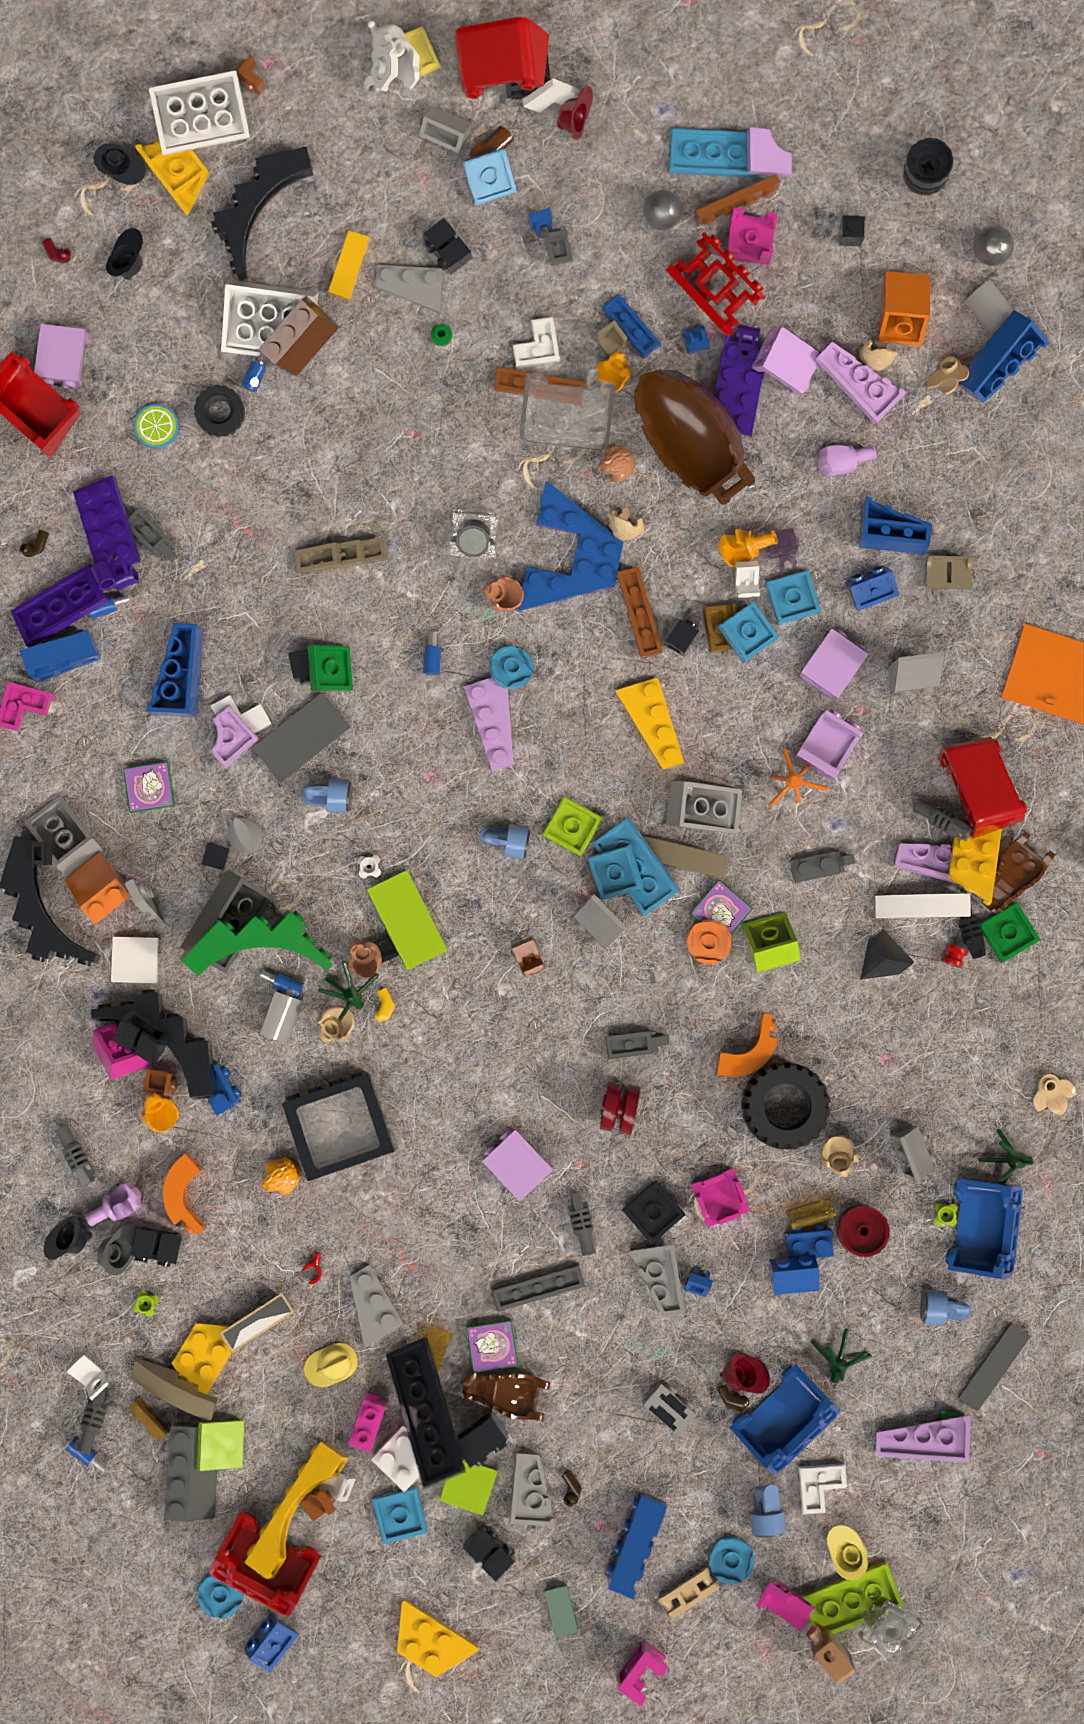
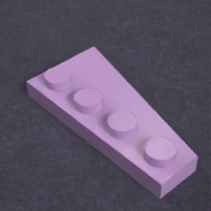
(866, 388)
(492, 716)
(925, 859)
(928, 1441)

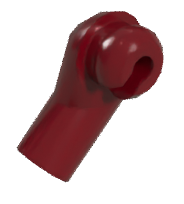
(55, 254)

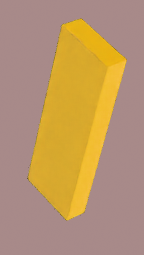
(349, 265)

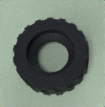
(219, 393)

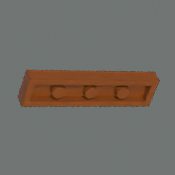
(744, 197)
(514, 381)
(639, 612)

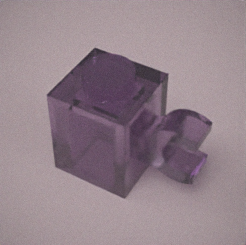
(785, 547)

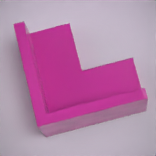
(21, 698)
(113, 1056)
(786, 1604)

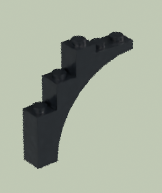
(271, 175)
(46, 938)
(194, 1057)

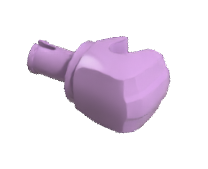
(842, 459)
(118, 1205)

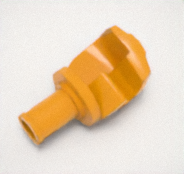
(744, 545)

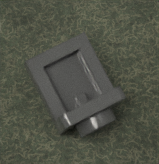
(558, 246)

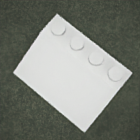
(199, 112)
(254, 313)

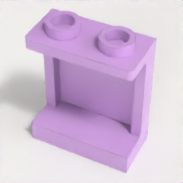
(60, 355)
(787, 359)
(834, 664)
(829, 744)
(516, 1164)

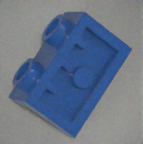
(872, 587)
(226, 1094)
(810, 1242)
(270, 1642)

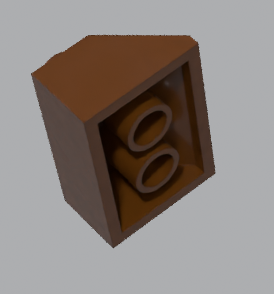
(299, 337)

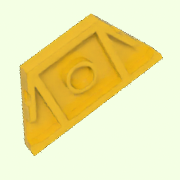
(178, 172)
(975, 864)
(202, 1356)
(430, 1641)

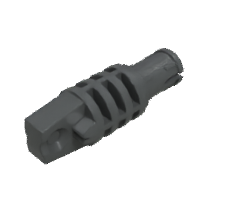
(943, 820)
(75, 1156)
(581, 1223)
(92, 1422)

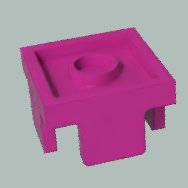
(720, 1198)

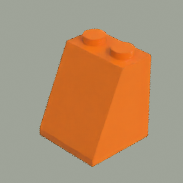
(904, 308)
(97, 887)

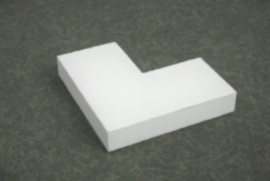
(551, 92)
(542, 349)
(255, 718)
(814, 1480)

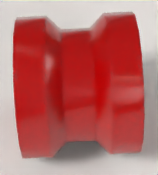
(954, 956)

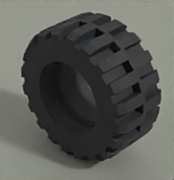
(815, 1096)

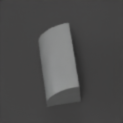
(445, 129)
(989, 307)
(281, 1017)

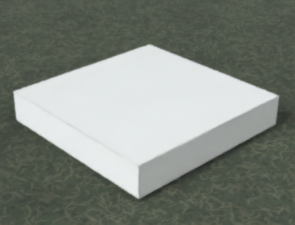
(135, 960)

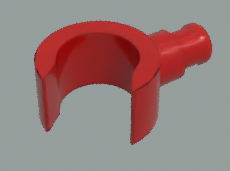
(315, 1261)

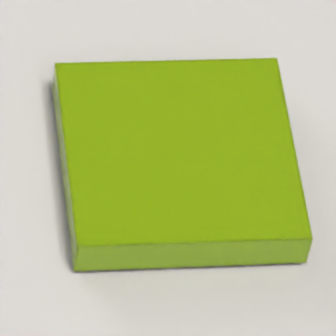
(572, 826)
(220, 1445)
(470, 1489)

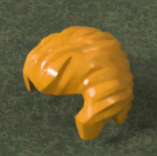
(615, 370)
(159, 1112)
(281, 1176)

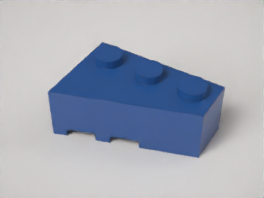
(892, 531)
(60, 655)

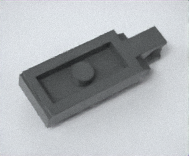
(151, 535)
(820, 866)
(634, 1044)

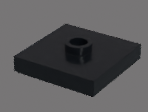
(653, 1212)

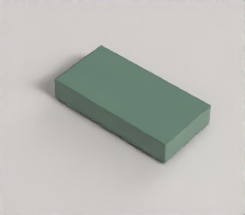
(561, 1610)

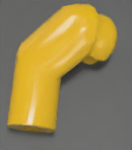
(386, 1007)

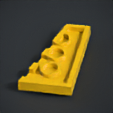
(651, 716)

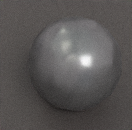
(662, 210)
(993, 245)

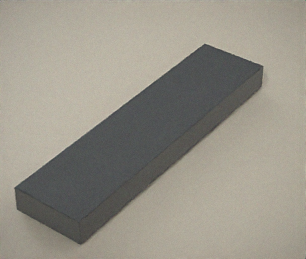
(538, 1287)
(994, 1366)

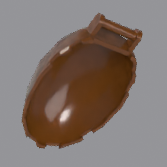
(692, 433)

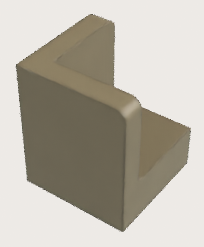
(611, 338)

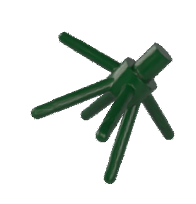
(350, 995)
(1014, 1160)
(838, 1364)

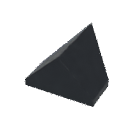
(884, 957)

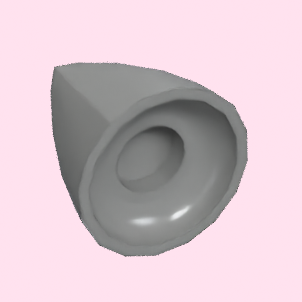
(245, 835)

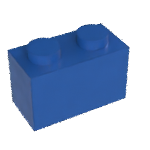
(794, 1274)

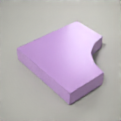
(765, 155)
(233, 737)

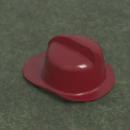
(575, 112)
(746, 1374)

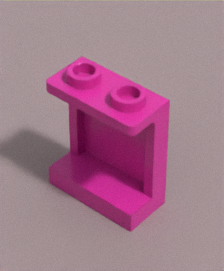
(368, 1421)

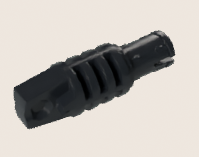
(972, 935)

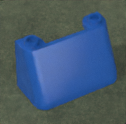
(986, 1228)
(785, 1420)

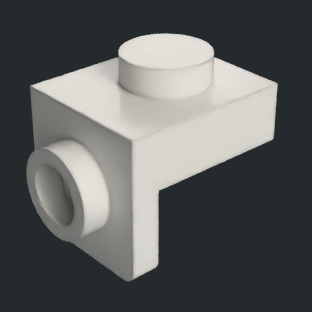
(747, 579)

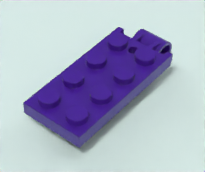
(737, 382)
(108, 529)
(63, 603)

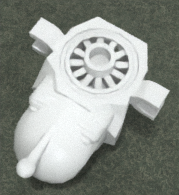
(387, 45)

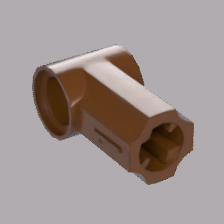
(498, 139)

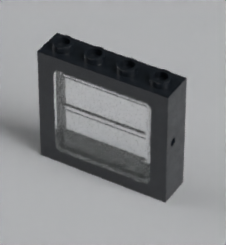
(338, 1126)

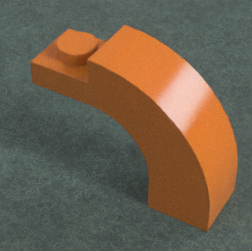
(752, 1060)
(175, 1193)

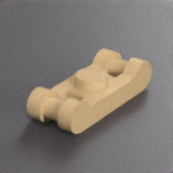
(688, 1593)

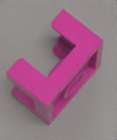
(751, 237)
(643, 1657)

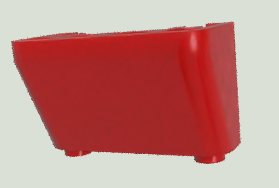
(501, 54)
(34, 405)
(983, 785)
(275, 1593)

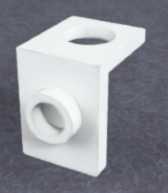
(88, 1374)
(339, 1487)

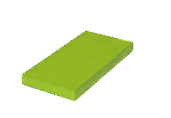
(406, 920)
(845, 1601)

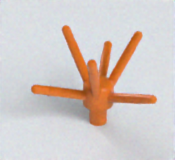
(793, 781)

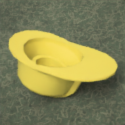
(330, 1365)
(847, 1552)

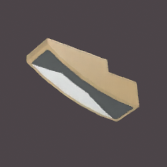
(256, 1322)

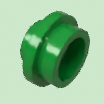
(444, 340)

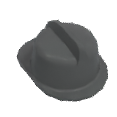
(115, 1251)

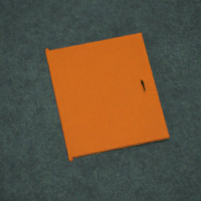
(1047, 670)

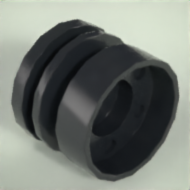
(929, 154)

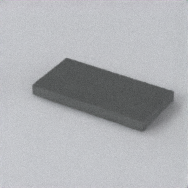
(301, 737)

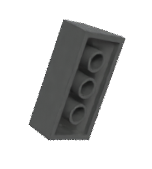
(233, 901)
(188, 1490)

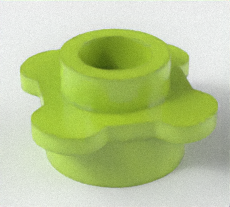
(950, 1210)
(144, 1297)

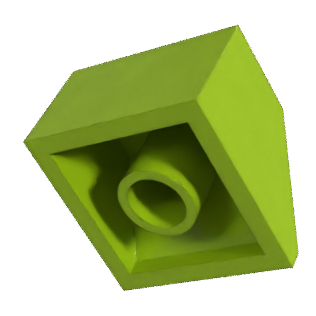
(771, 942)

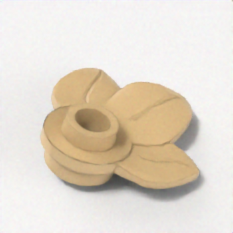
(948, 375)
(1055, 1096)

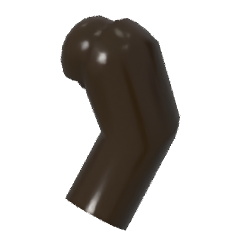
(36, 547)
(733, 1402)
(573, 1490)

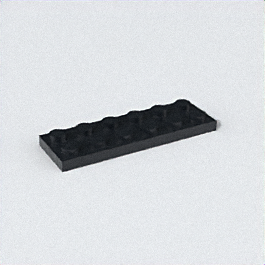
(425, 1413)

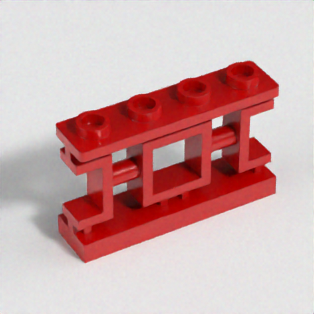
(704, 295)

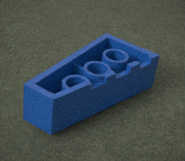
(1002, 356)
(179, 675)
(635, 1544)

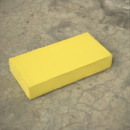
(419, 41)

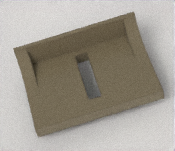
(937, 572)

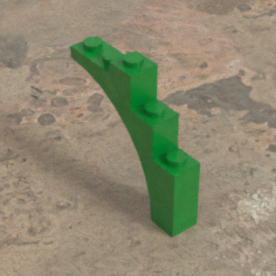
(219, 941)

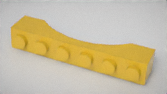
(270, 1550)

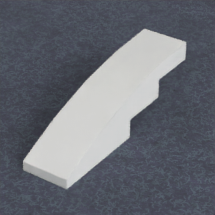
(922, 906)

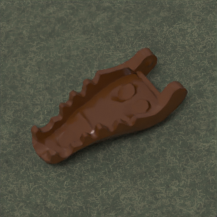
(1016, 872)
(509, 1394)

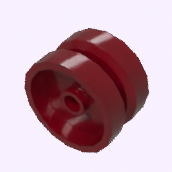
(619, 1107)
(849, 1227)

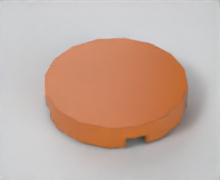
(709, 941)

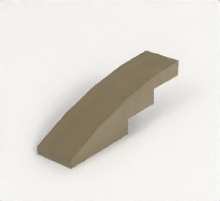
(341, 555)
(689, 858)
(175, 1391)

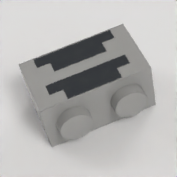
(669, 1407)

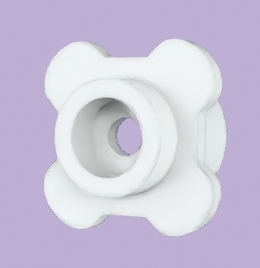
(373, 871)

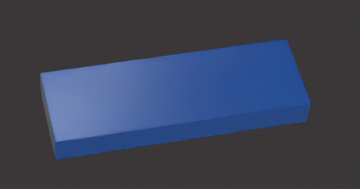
(632, 326)

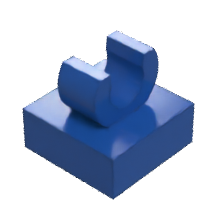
(540, 219)
(696, 340)
(698, 1284)

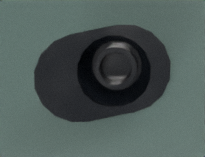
(119, 163)
(125, 256)
(66, 1238)

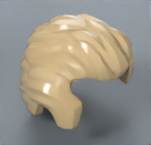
(878, 358)
(622, 527)
(332, 1028)
(839, 1155)

